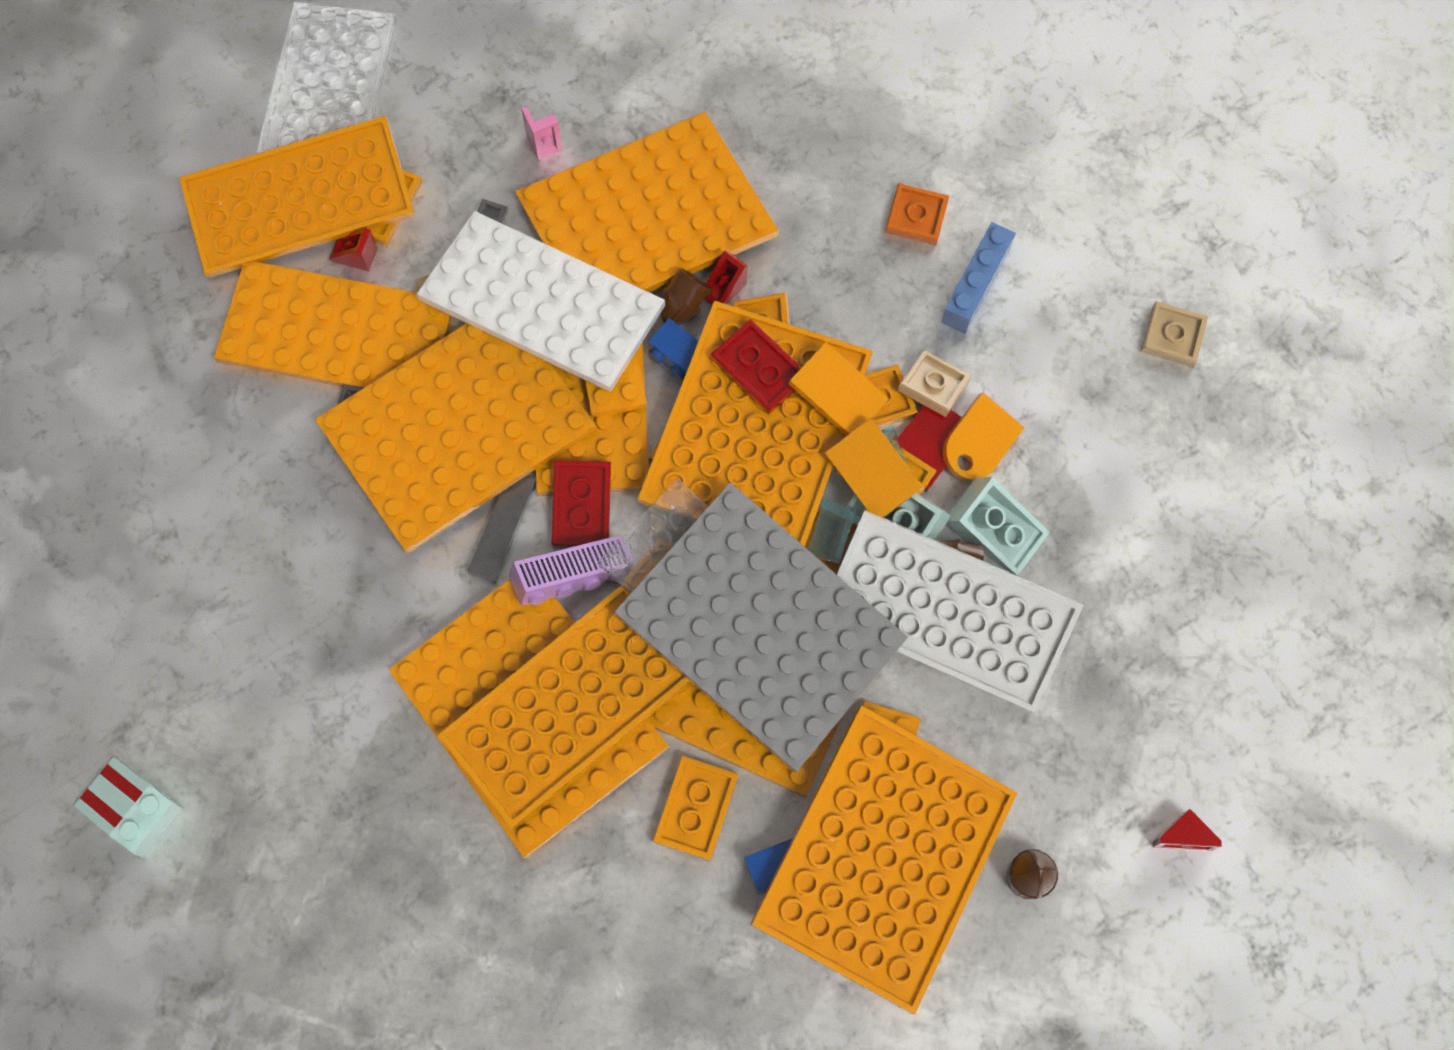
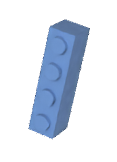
(978, 277)

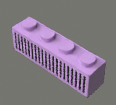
(561, 572)

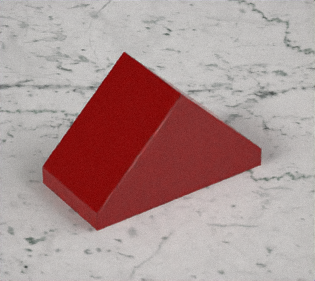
(355, 249)
(727, 278)
(1188, 833)

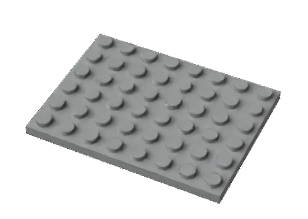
(761, 626)

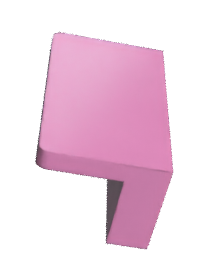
(542, 134)

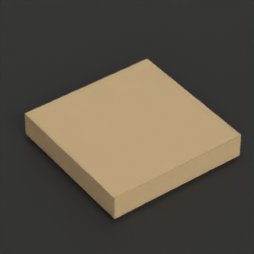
(1174, 334)
(934, 383)

